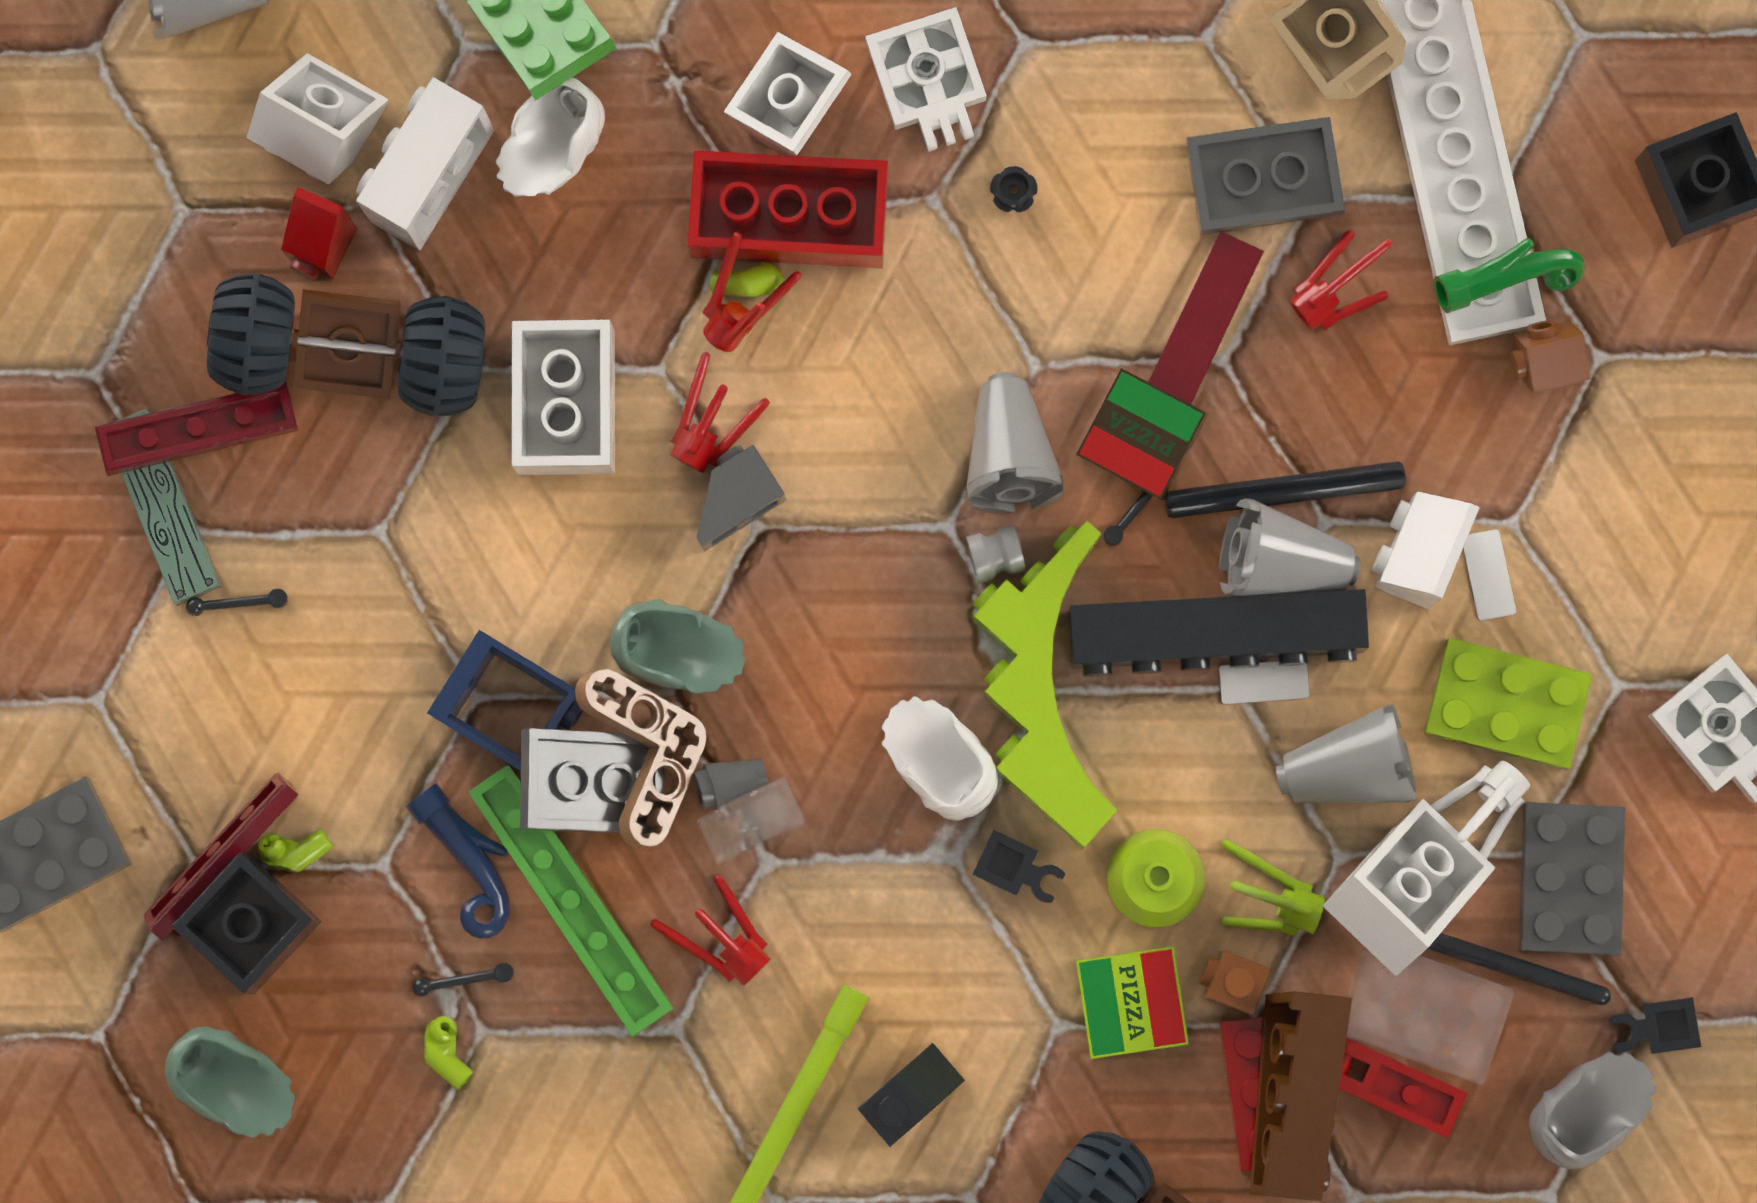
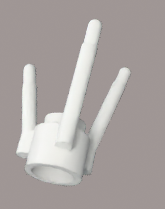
(1500, 790)

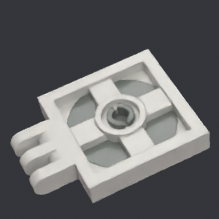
(928, 75)
(1715, 726)

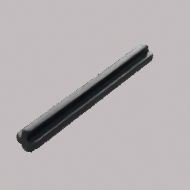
(1286, 489)

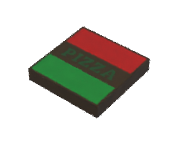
(1142, 434)

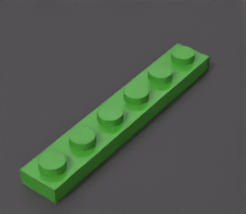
(573, 905)

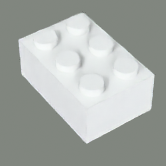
(424, 162)
(563, 397)
(1409, 887)

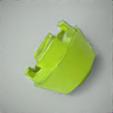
(1156, 878)

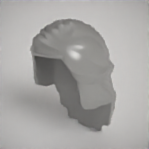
(1592, 1110)

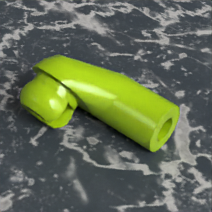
(751, 281)
(293, 855)
(441, 1052)

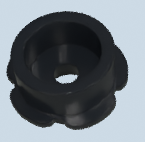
(1015, 177)

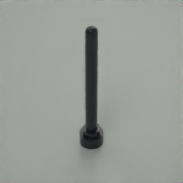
(1521, 969)

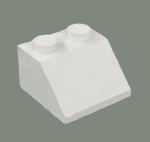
(786, 95)
(315, 118)
(1424, 548)

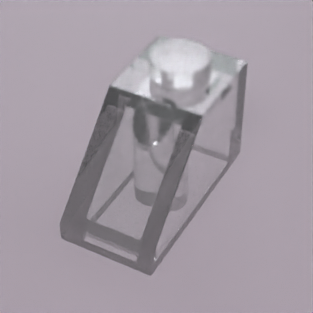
(751, 821)

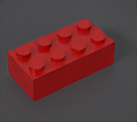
(789, 208)

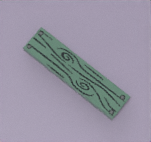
(171, 530)

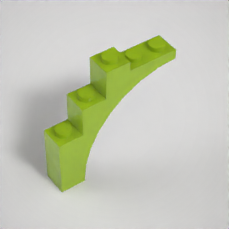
(1024, 625)

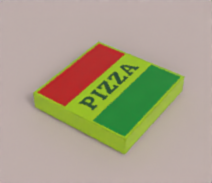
(1131, 1002)

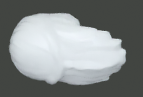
(550, 139)
(940, 758)

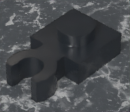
(1009, 865)
(1666, 1025)

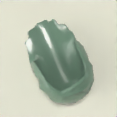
(675, 647)
(229, 1082)

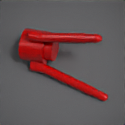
(1316, 303)
(732, 321)
(696, 445)
(742, 956)

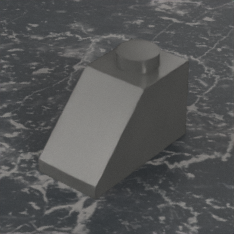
(737, 495)

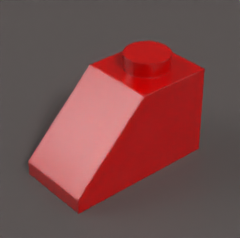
(316, 235)

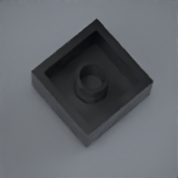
(1701, 179)
(246, 923)

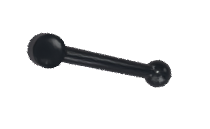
(1114, 534)
(277, 598)
(503, 972)

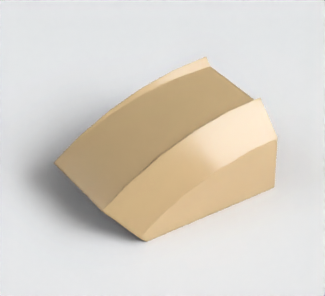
(1341, 43)

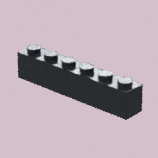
(1218, 630)

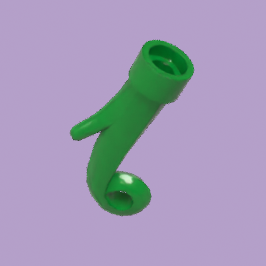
(1561, 269)

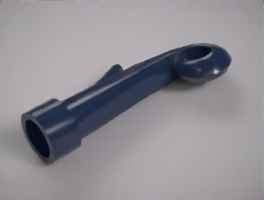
(468, 849)

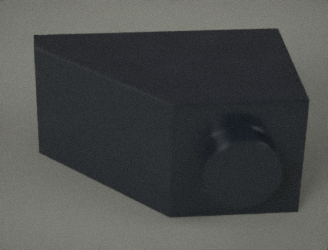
(911, 1094)

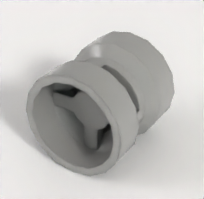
(995, 553)

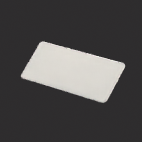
(1489, 575)
(1263, 683)

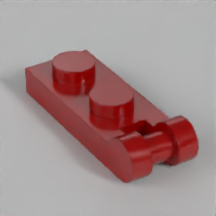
(1402, 1090)

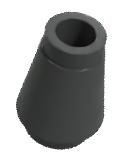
(726, 781)

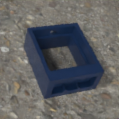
(467, 675)

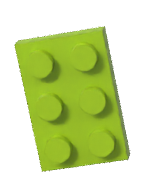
(1508, 703)

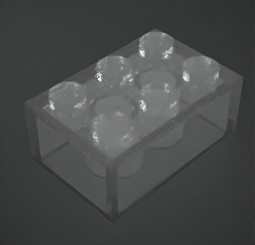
(1429, 1015)

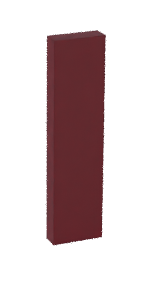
(1206, 317)
(194, 429)
(232, 840)

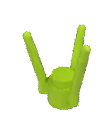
(1297, 908)

